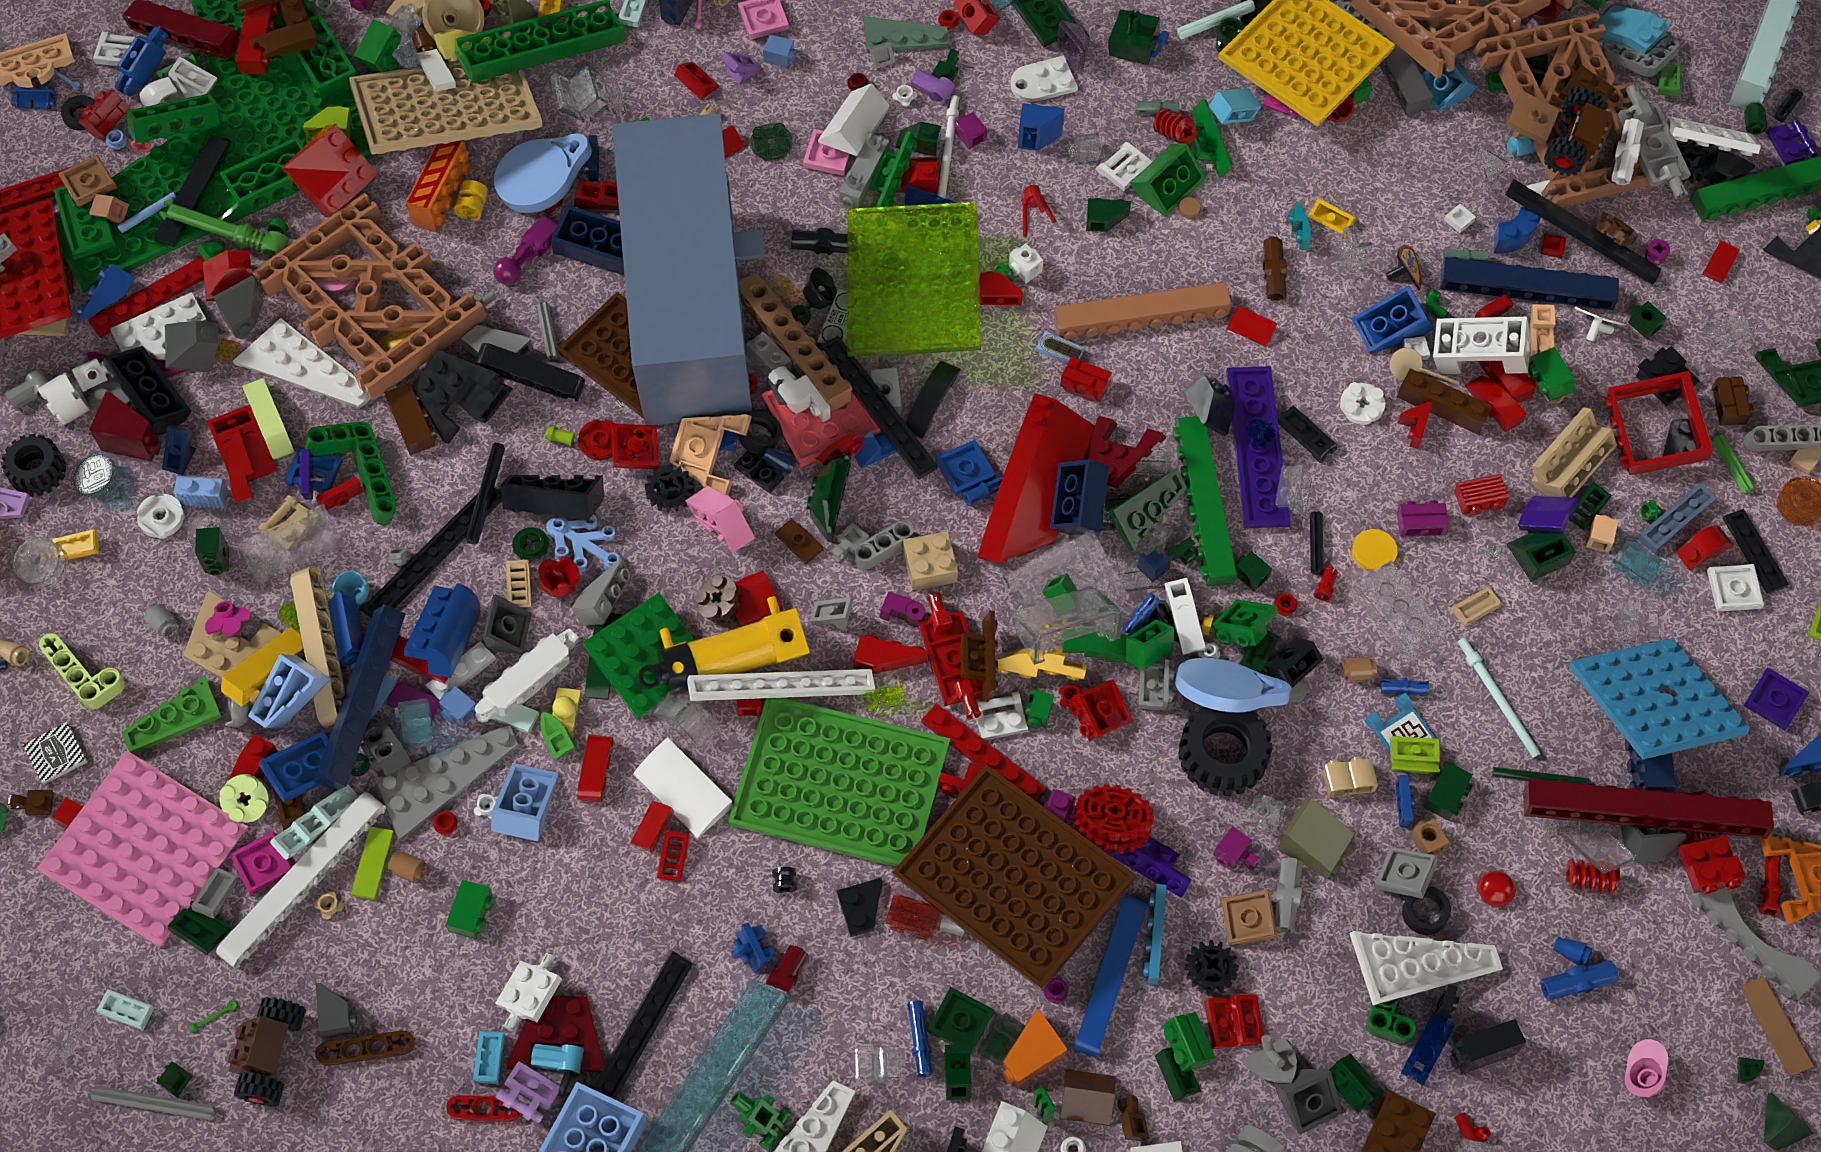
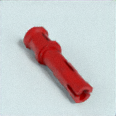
(1771, 889)

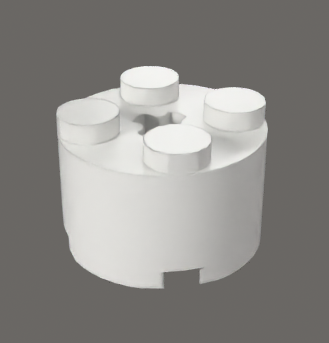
(64, 398)

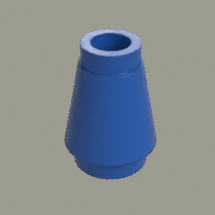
(1573, 950)

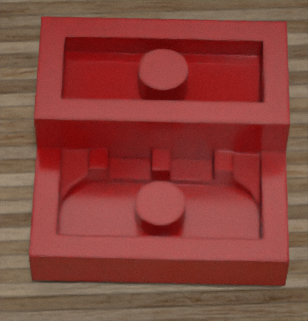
(753, 598)
(1245, 1017)

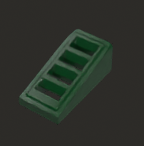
(1598, 492)

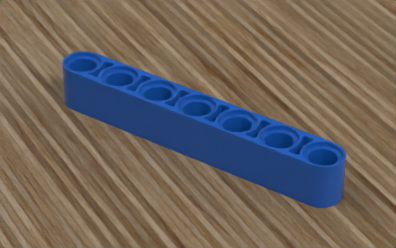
(1110, 976)

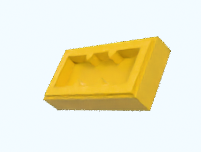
(79, 544)

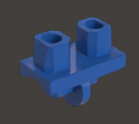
(749, 948)

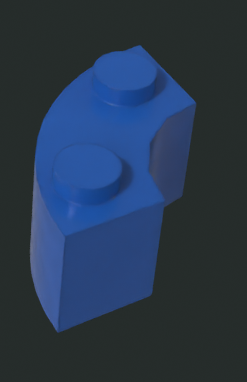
(1516, 232)

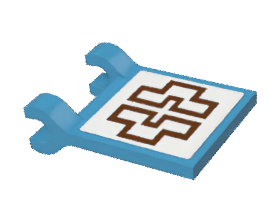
(1404, 724)

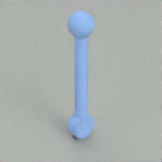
(75, 85)

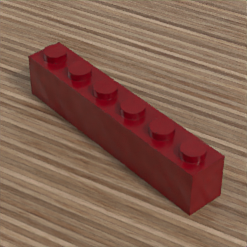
(183, 28)

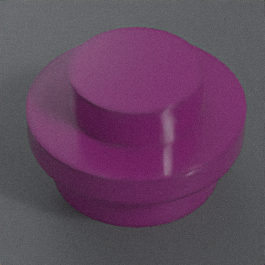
(1056, 990)

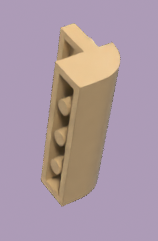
(1573, 456)

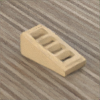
(519, 570)

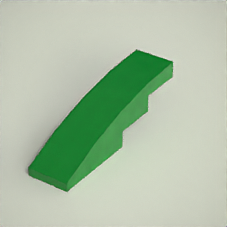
(1097, 647)

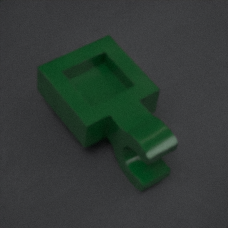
(948, 68)

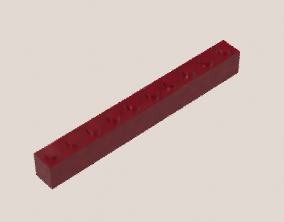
(1648, 808)

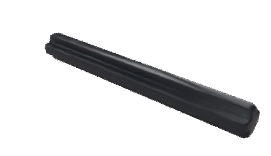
(485, 493)

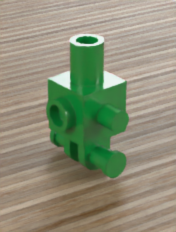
(759, 1117)

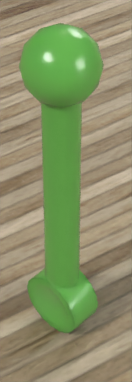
(193, 1028)

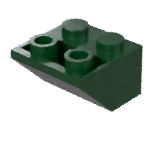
(1542, 553)

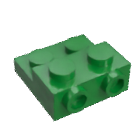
(1244, 623)

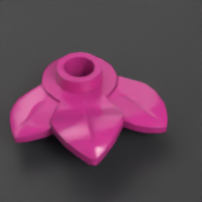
(227, 619)

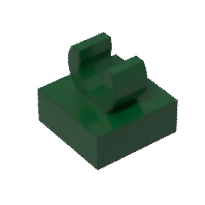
(1538, 62)
(1183, 551)
(174, 1079)

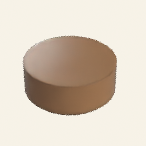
(1189, 207)

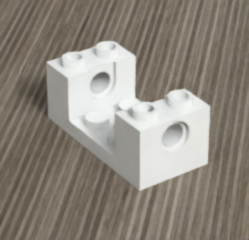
(1505, 341)

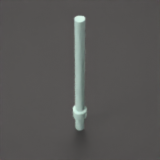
(1474, 659)

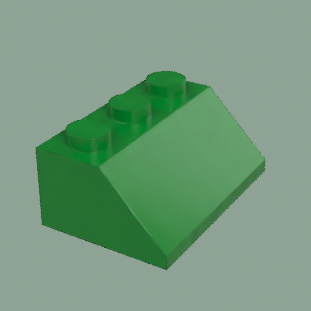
(1169, 179)

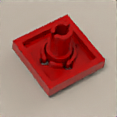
(635, 439)

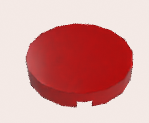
(593, 442)

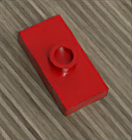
(340, 494)

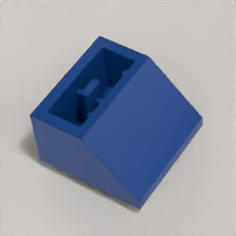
(1039, 126)

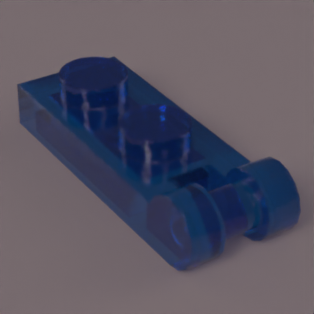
(1428, 1047)

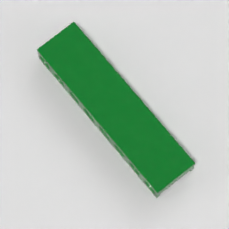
(539, 44)

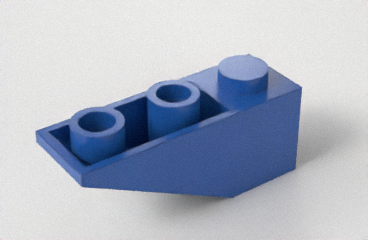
(111, 287)
(1805, 760)

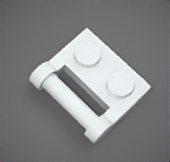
(110, 53)
(1127, 170)
(1001, 723)

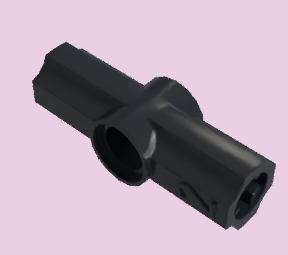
(820, 241)

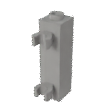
(862, 172)

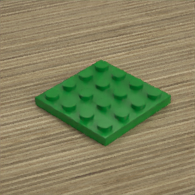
(632, 644)

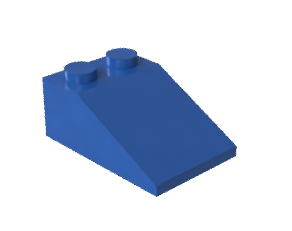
(1392, 321)

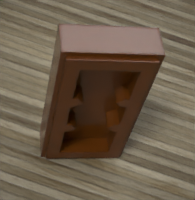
(799, 541)

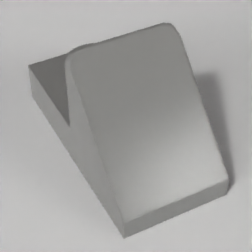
(832, 612)

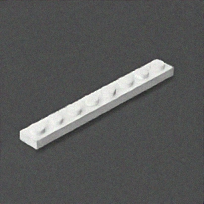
(780, 684)

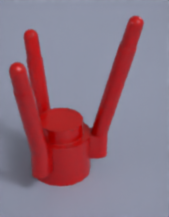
(1034, 199)

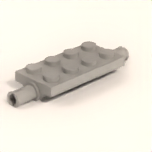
(1658, 149)

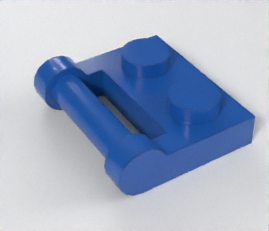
(323, 466)

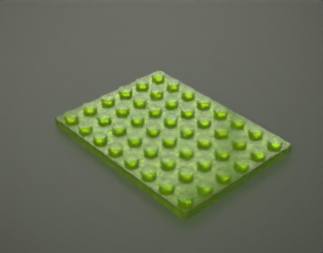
(913, 280)

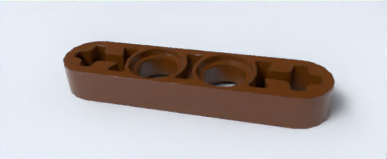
(365, 1052)

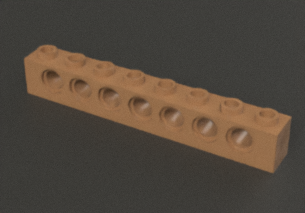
(791, 338)

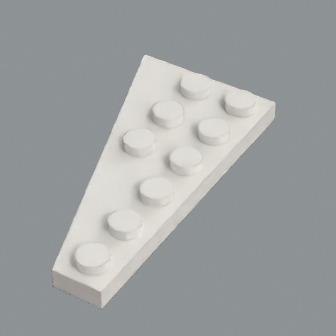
(298, 362)
(1411, 965)

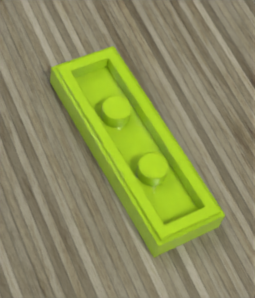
(372, 863)

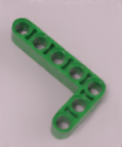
(360, 440)

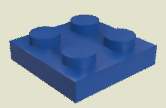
(965, 467)

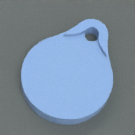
(540, 172)
(1229, 686)

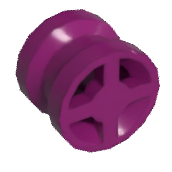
(1652, 252)

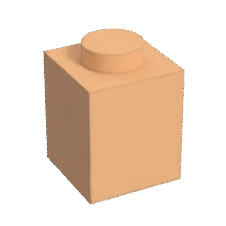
(1602, 533)

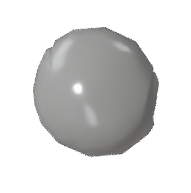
(237, 715)

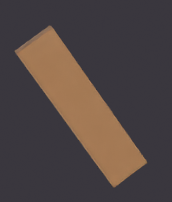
(1776, 1026)

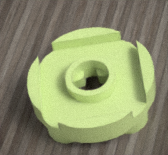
(250, 786)

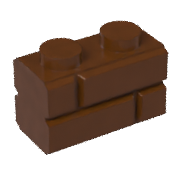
(1732, 401)

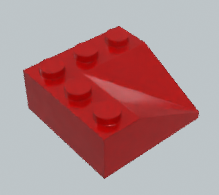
(329, 170)

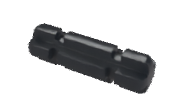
(1788, 105)

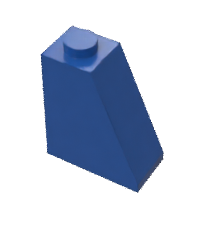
(346, 626)

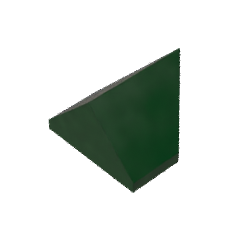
(1782, 1125)

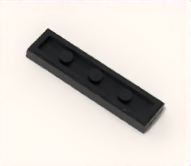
(1755, 551)

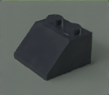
(1212, 403)

